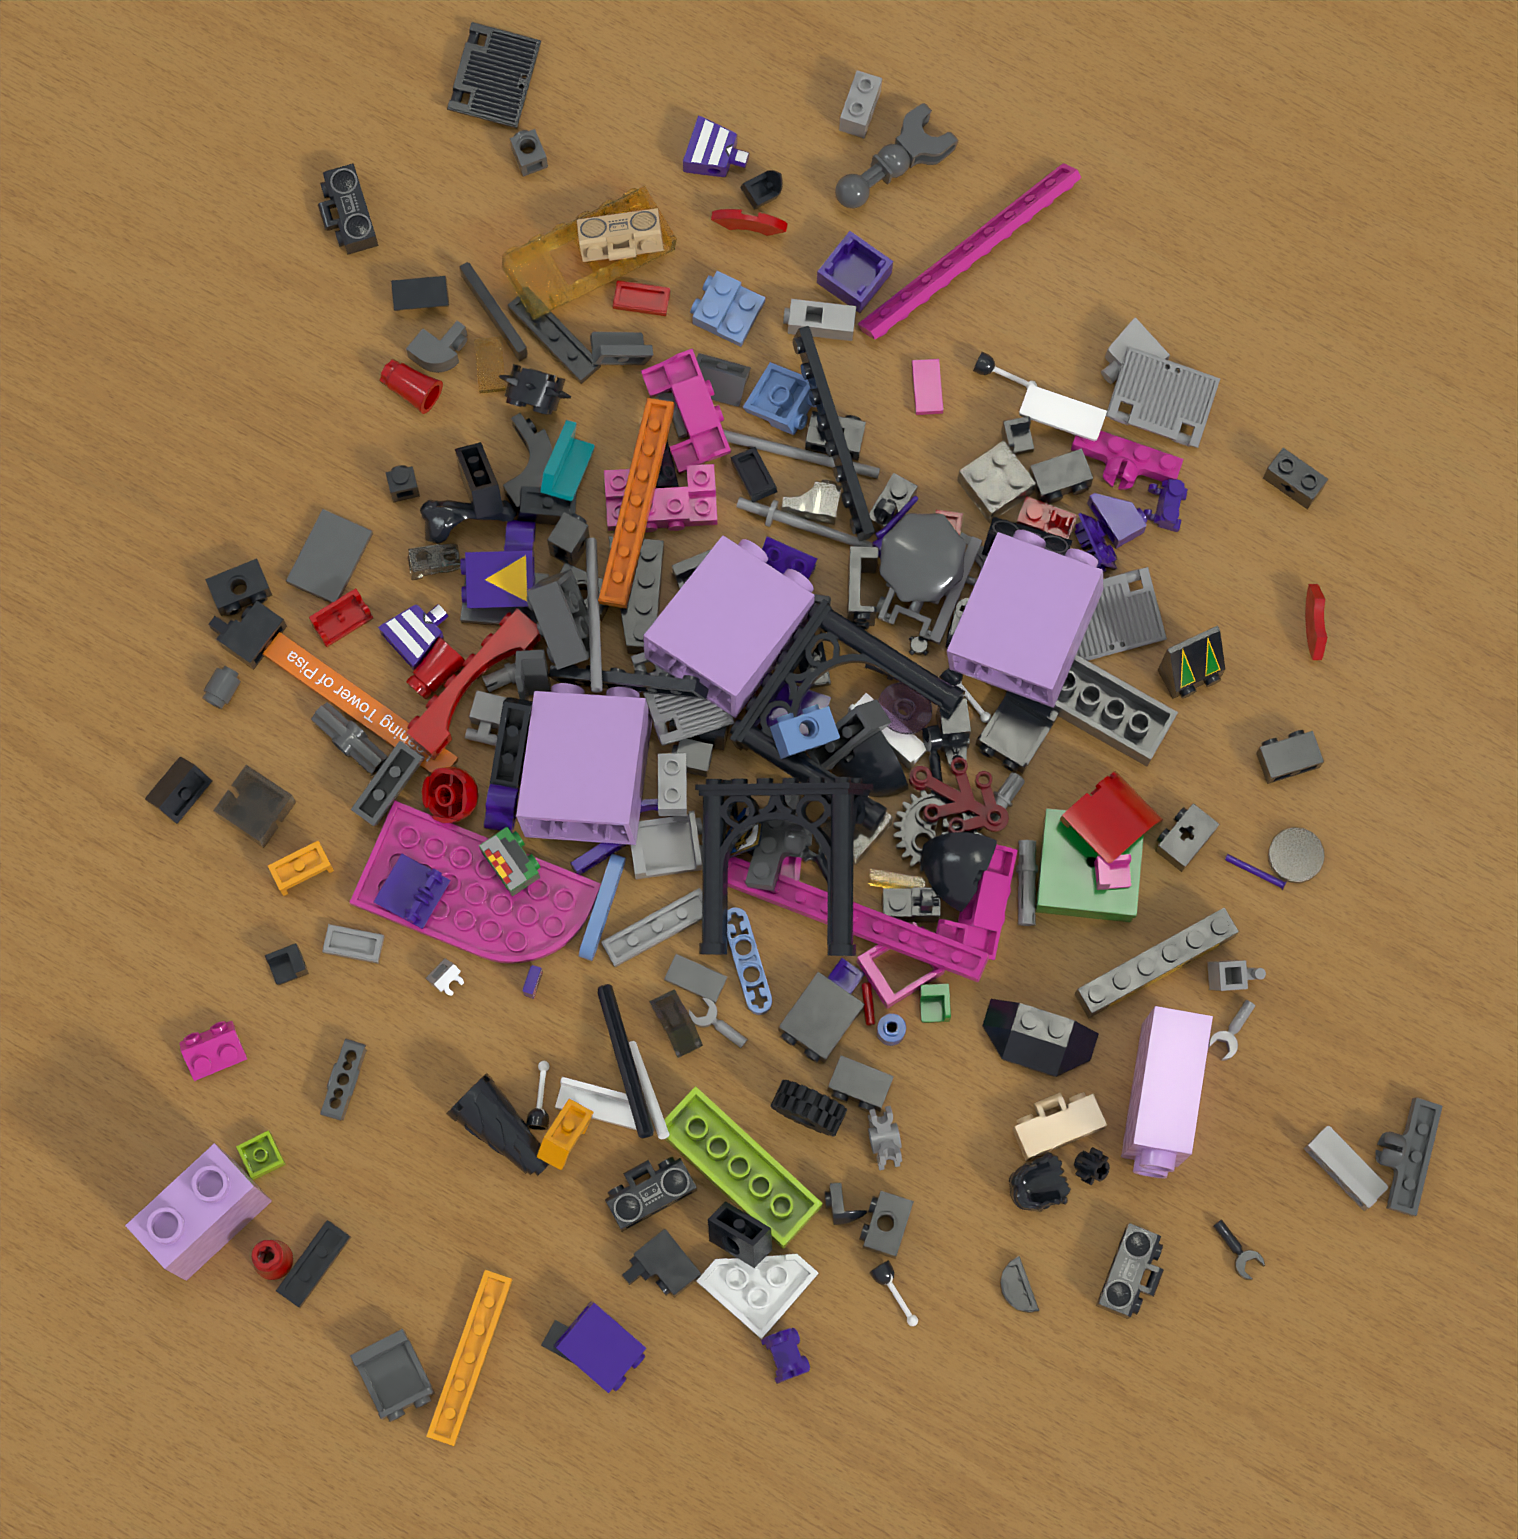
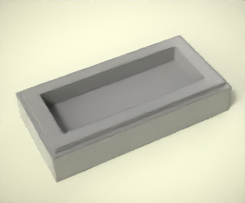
(353, 943)

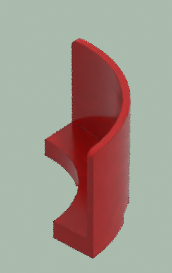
(1111, 817)

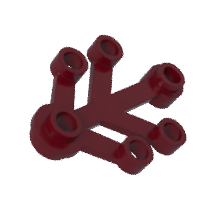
(962, 800)

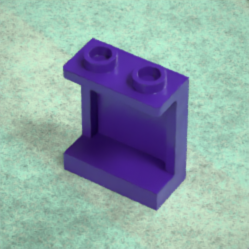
(600, 1347)

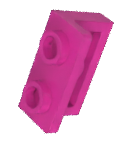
(212, 1050)

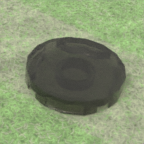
(1296, 855)

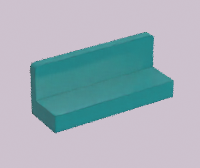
(566, 464)

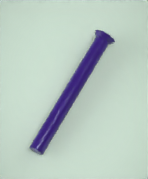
(1255, 871)

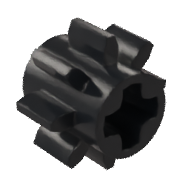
(1091, 1166)

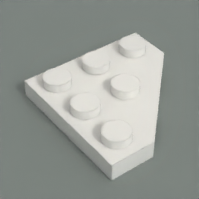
(759, 1293)

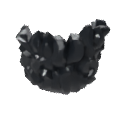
(1039, 1184)

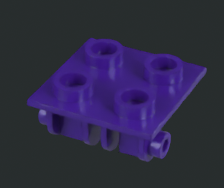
(1091, 534)
(786, 557)
(412, 891)

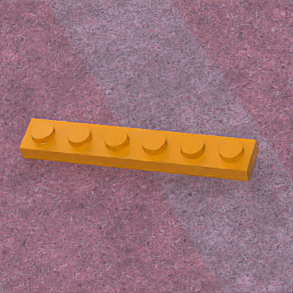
(469, 1358)

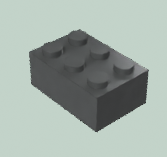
(561, 618)

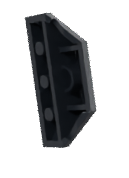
(1037, 1038)

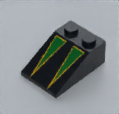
(1193, 663)

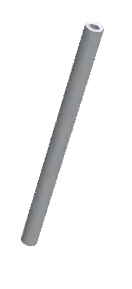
(796, 453)
(593, 615)

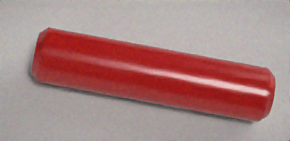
(868, 1001)

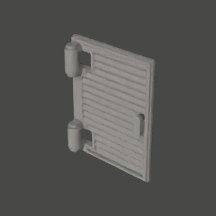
(1163, 396)
(1123, 617)
(690, 715)

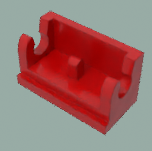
(341, 617)

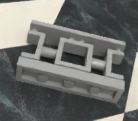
(949, 604)

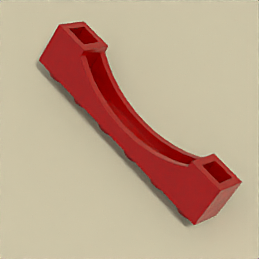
(432, 729)

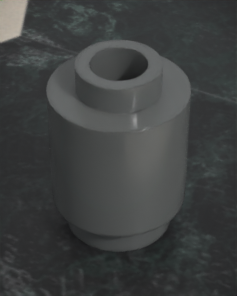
(221, 687)

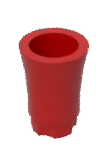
(411, 385)
(435, 669)
(275, 1268)

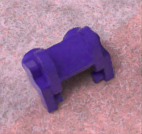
(1168, 504)
(786, 1354)

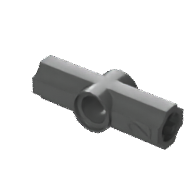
(349, 738)

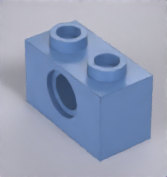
(819, 724)

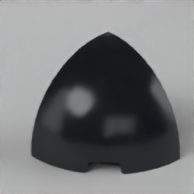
(876, 764)
(956, 864)

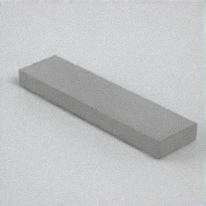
(654, 928)

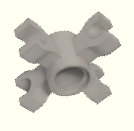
(884, 1138)

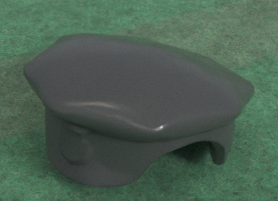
(922, 557)

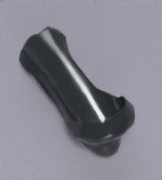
(444, 515)

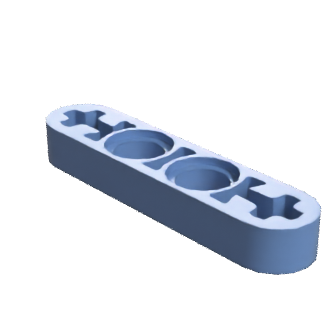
(602, 907)
(745, 961)

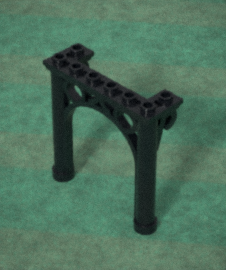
(872, 652)
(721, 809)

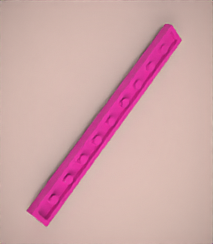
(969, 251)
(867, 924)

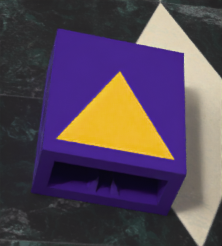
(497, 578)

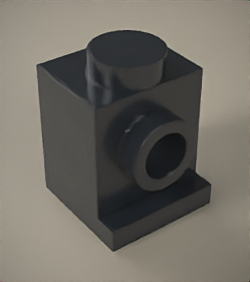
(402, 483)

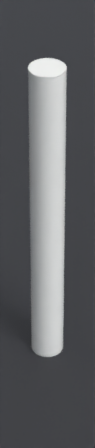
(650, 1098)

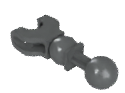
(893, 160)

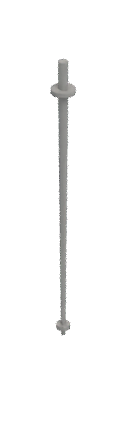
(774, 514)

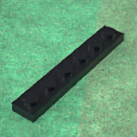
(639, 681)

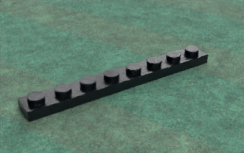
(836, 444)

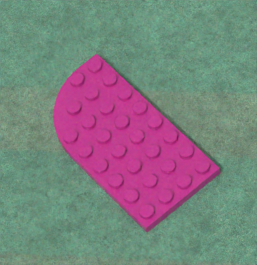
(476, 906)

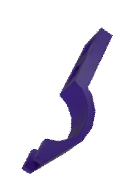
(604, 850)

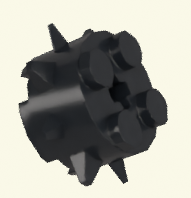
(535, 389)

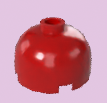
(450, 794)

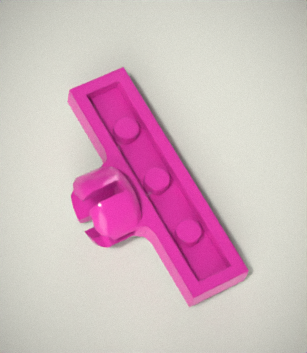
(1128, 459)

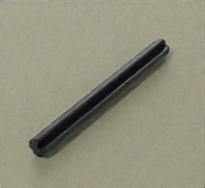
(625, 1061)

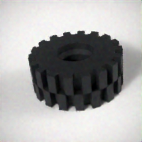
(808, 1107)

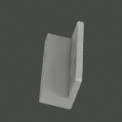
(1346, 1168)

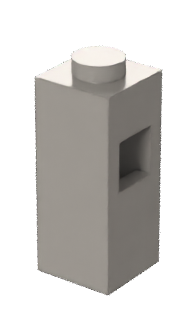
(824, 319)

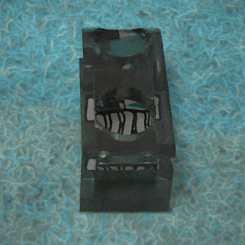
(433, 560)

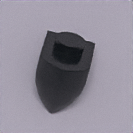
(763, 188)
(834, 1200)

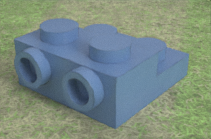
(727, 308)
(781, 399)

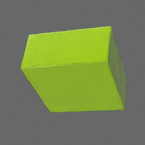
(260, 1155)

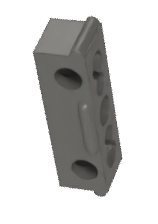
(339, 1071)

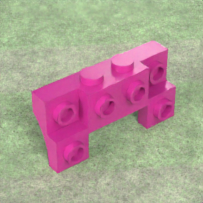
(694, 402)
(670, 507)
(984, 915)

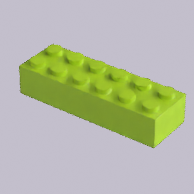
(740, 1167)

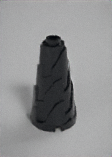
(494, 1120)

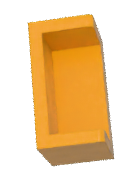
(299, 866)
(564, 1133)

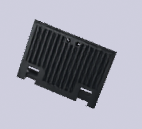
(494, 75)

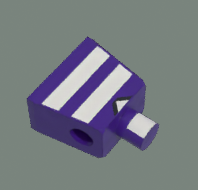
(712, 150)
(414, 632)

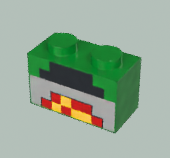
(510, 861)

